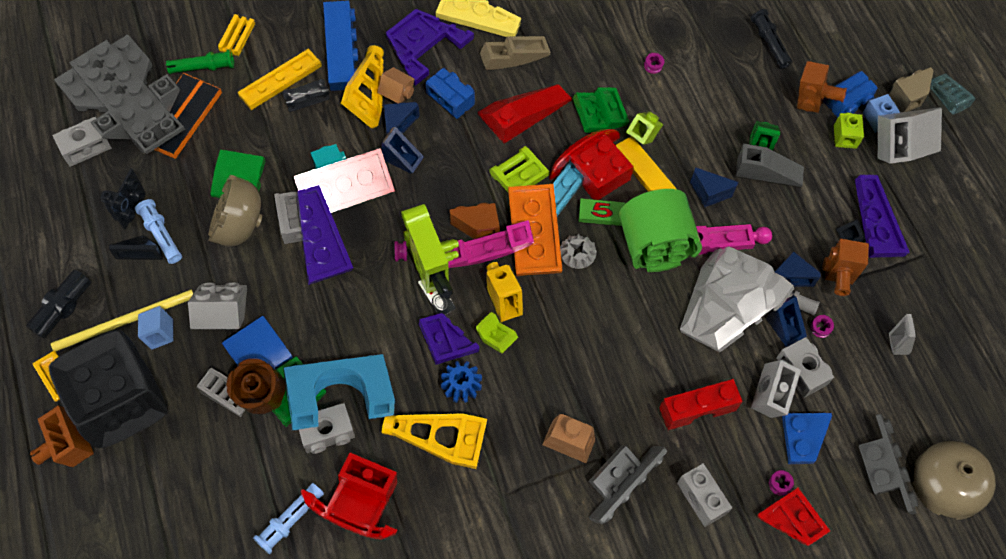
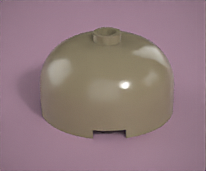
(235, 213)
(954, 479)

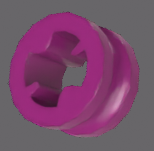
(651, 68)
(400, 251)
(828, 322)
(787, 479)

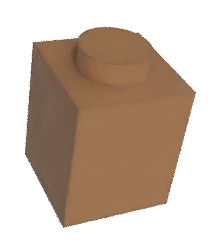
(396, 85)

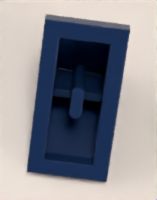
(401, 115)
(400, 151)
(712, 187)
(798, 272)
(788, 322)

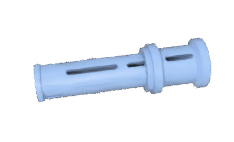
(155, 223)
(282, 530)

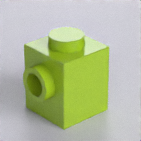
(645, 127)
(848, 130)

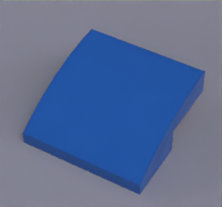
(258, 342)

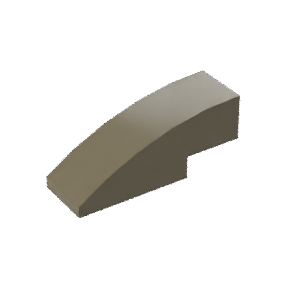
(514, 51)

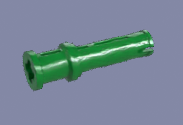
(211, 61)

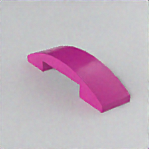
(493, 246)

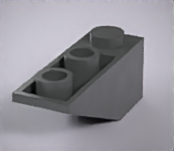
(768, 166)

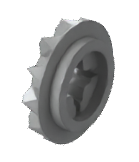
(580, 260)

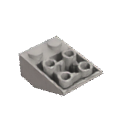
(909, 135)

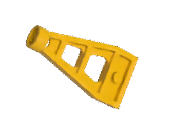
(357, 102)
(468, 442)

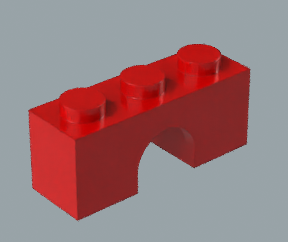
(686, 407)

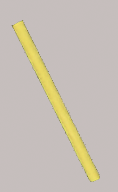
(118, 322)

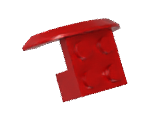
(598, 161)
(358, 498)

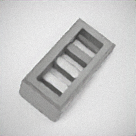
(903, 336)
(208, 381)

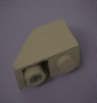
(912, 91)

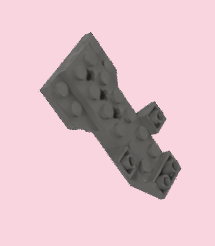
(116, 83)

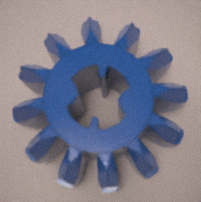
(468, 386)

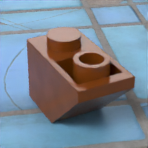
(476, 220)

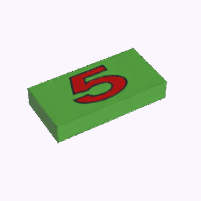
(600, 212)

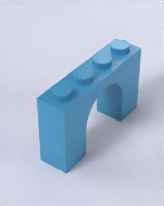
(363, 373)

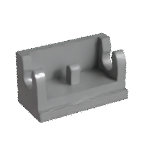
(288, 217)

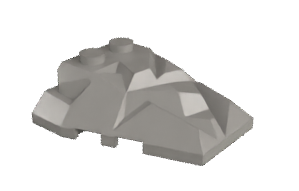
(731, 296)

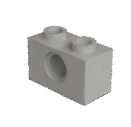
(80, 142)
(807, 353)
(776, 389)
(341, 433)
(704, 495)

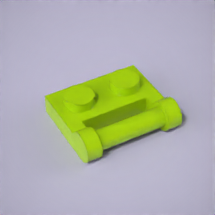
(524, 175)

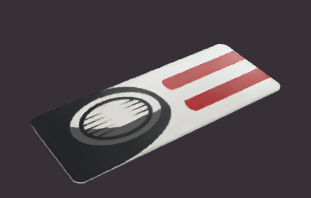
(440, 304)

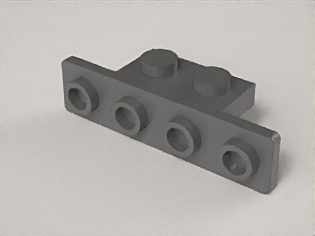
(884, 467)
(620, 477)

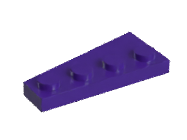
(879, 220)
(321, 240)

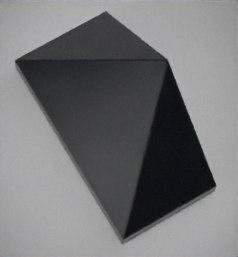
(136, 249)

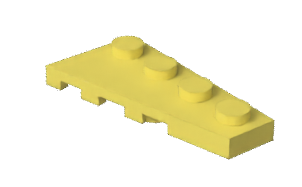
(479, 15)

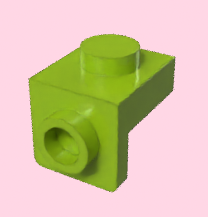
(495, 333)

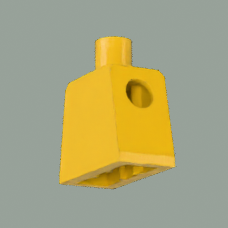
(503, 284)

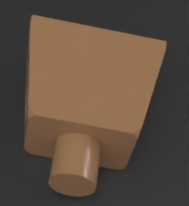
(570, 437)

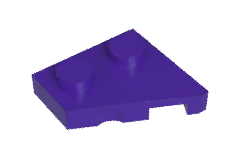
(445, 340)

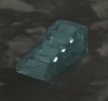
(955, 103)

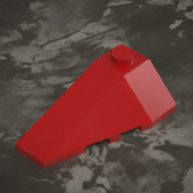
(517, 113)

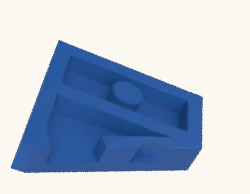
(804, 435)

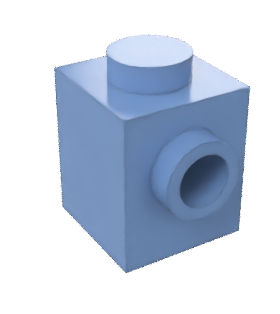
(879, 106)
(155, 327)

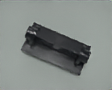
(306, 95)

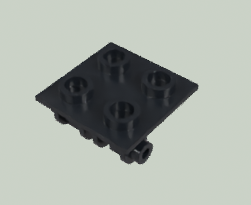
(123, 203)

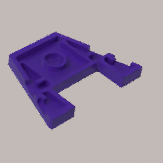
(417, 35)

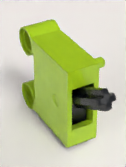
(428, 251)

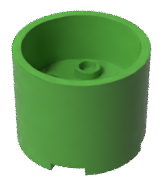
(660, 230)

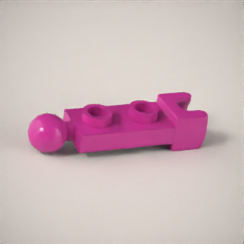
(734, 236)

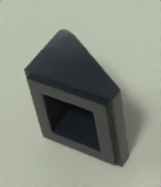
(852, 231)

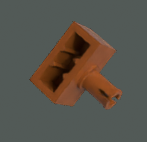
(815, 88)
(845, 264)
(62, 440)

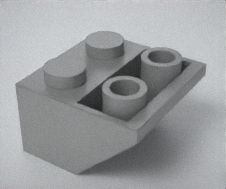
(217, 306)

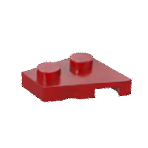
(795, 518)

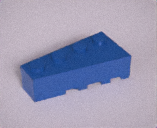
(340, 43)

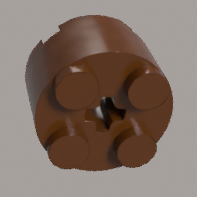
(264, 378)

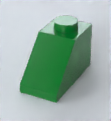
(764, 135)

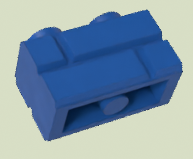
(450, 92)
(858, 92)

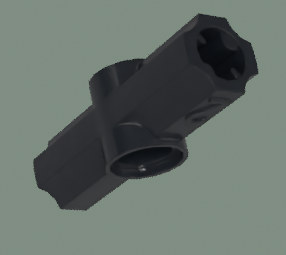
(58, 304)

